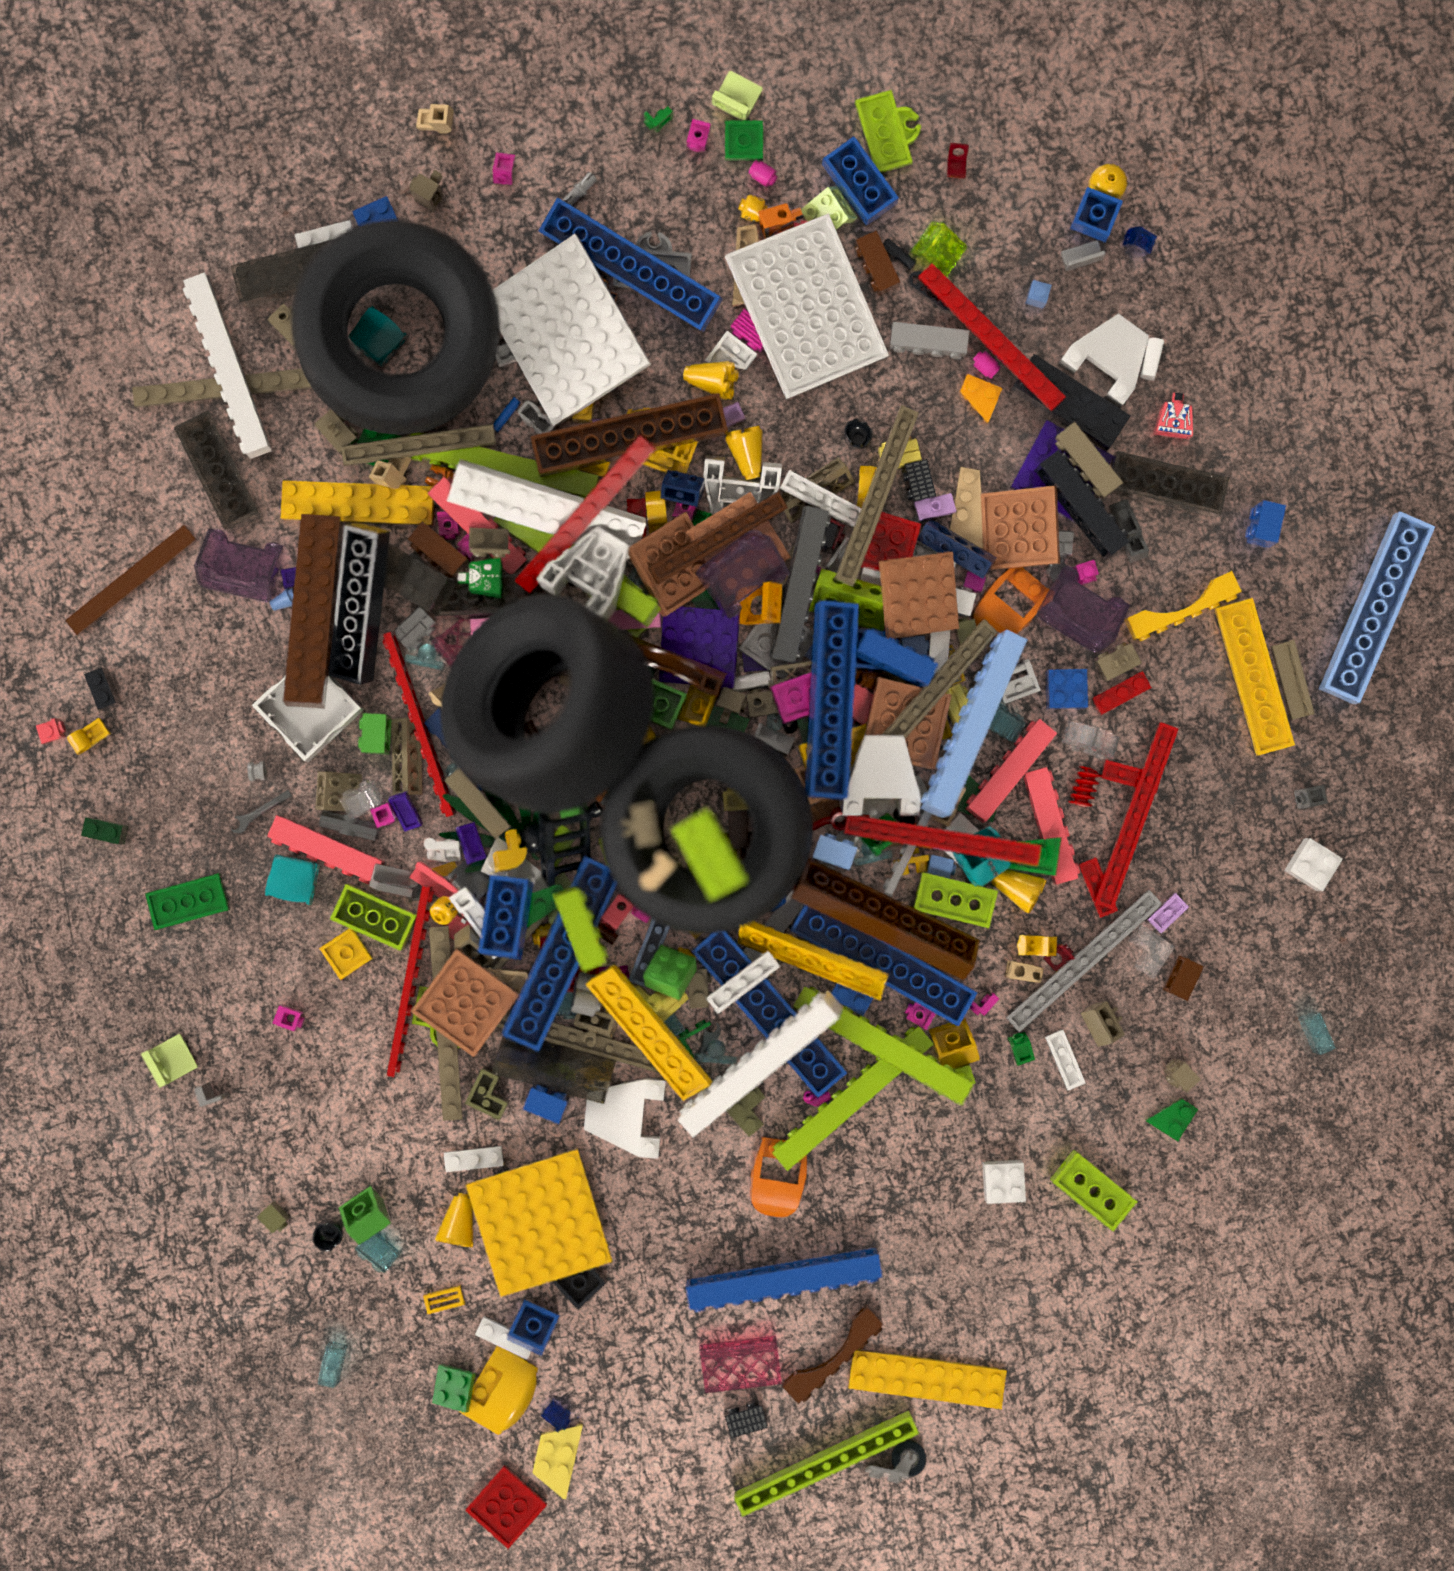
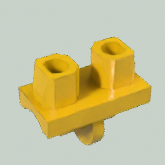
(920, 862)

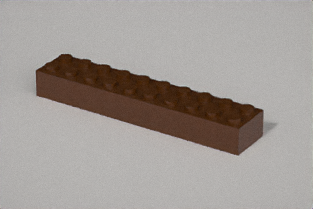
(611, 437)
(313, 611)
(886, 919)

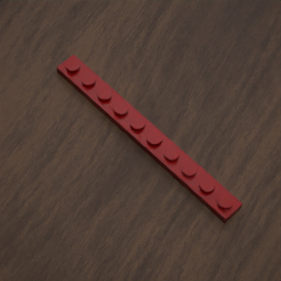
(991, 337)
(586, 511)
(416, 716)
(1136, 815)
(942, 840)
(409, 989)

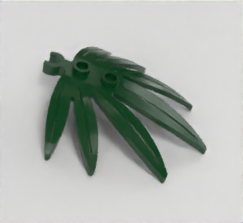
(487, 840)

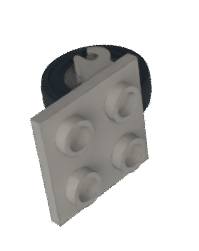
(907, 1461)

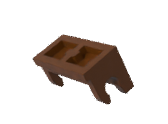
(1183, 978)

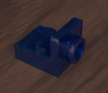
(1140, 239)
(556, 1415)

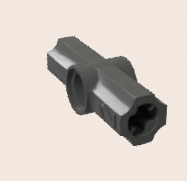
(348, 827)

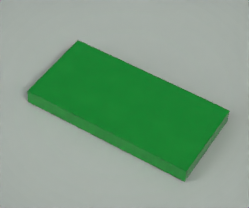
(187, 901)

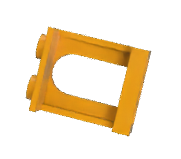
(771, 605)

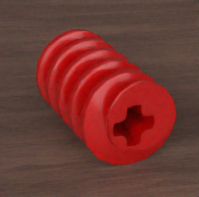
(1085, 787)

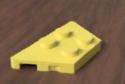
(557, 1457)

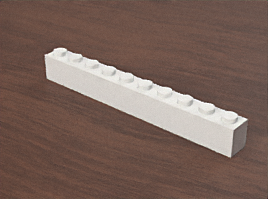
(227, 366)

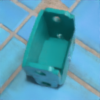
(377, 336)
(981, 869)
(292, 879)

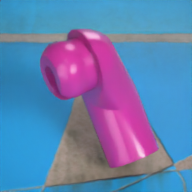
(810, 1098)

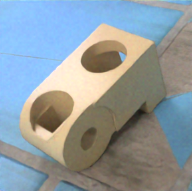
(659, 872)
(1023, 971)

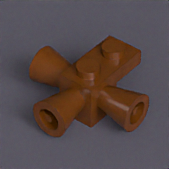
(738, 833)

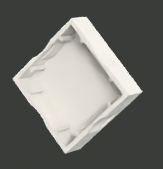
(309, 728)

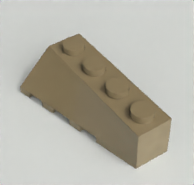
(1088, 460)

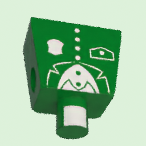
(484, 577)

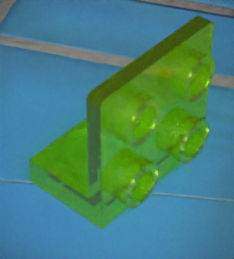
(940, 247)

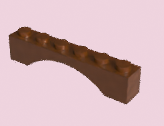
(695, 673)
(804, 1381)

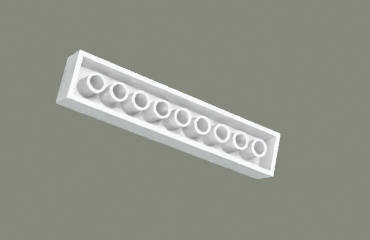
(533, 503)
(760, 1063)

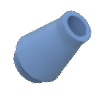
(283, 600)

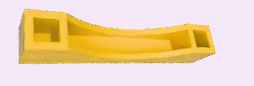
(1218, 590)

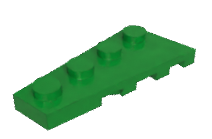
(1047, 860)
(543, 903)

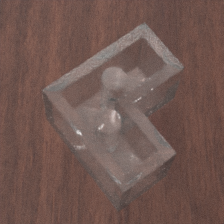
(1090, 739)
(363, 799)
(1155, 951)

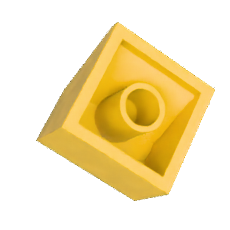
(954, 1044)

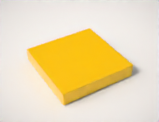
(346, 953)

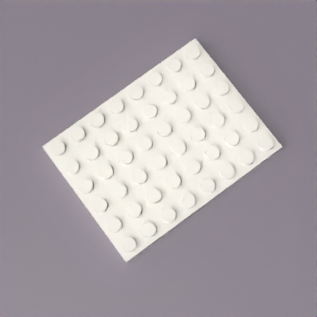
(806, 306)
(567, 331)

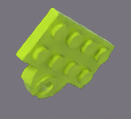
(887, 130)

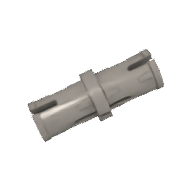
(580, 189)

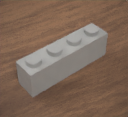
(929, 339)

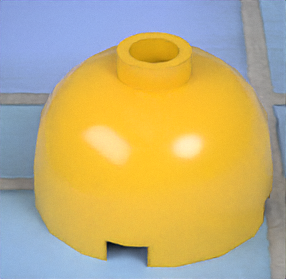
(1109, 180)

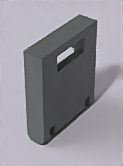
(475, 882)

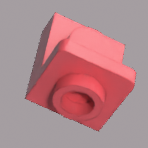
(51, 730)

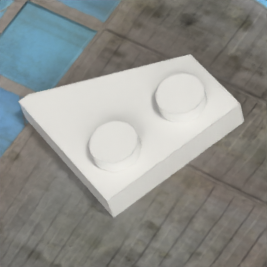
(733, 350)

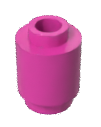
(763, 173)
(986, 364)

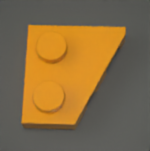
(980, 395)

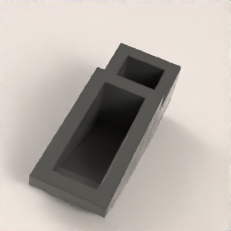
(1126, 519)

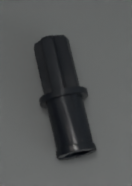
(899, 254)

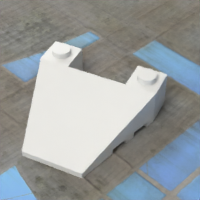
(1114, 348)
(725, 490)
(593, 566)
(882, 771)
(622, 1116)

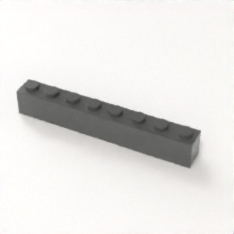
(799, 584)

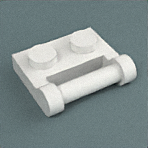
(1022, 686)
(449, 850)

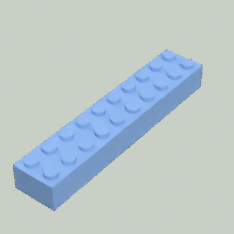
(1376, 607)
(973, 724)

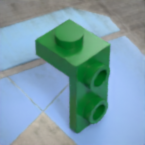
(686, 1034)

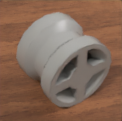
(257, 771)

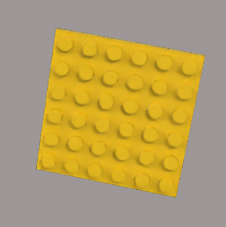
(539, 1222)

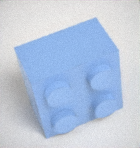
(835, 852)

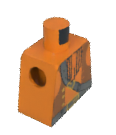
(778, 219)

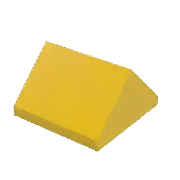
(697, 707)

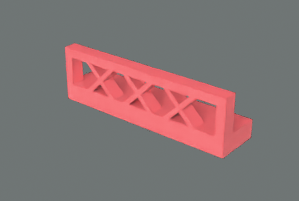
(426, 876)

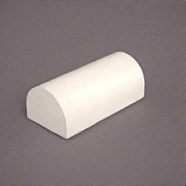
(1151, 358)
(752, 681)

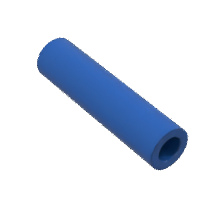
(506, 414)

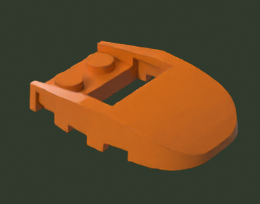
(1001, 615)
(774, 1196)

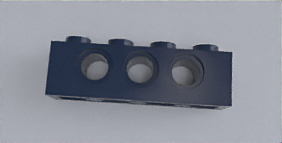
(964, 552)

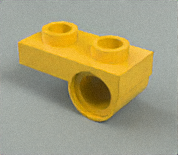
(85, 738)

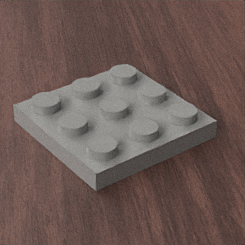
(760, 642)

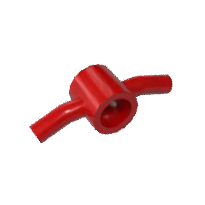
(830, 820)

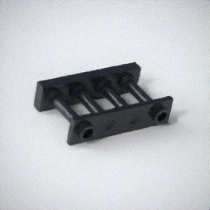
(548, 841)

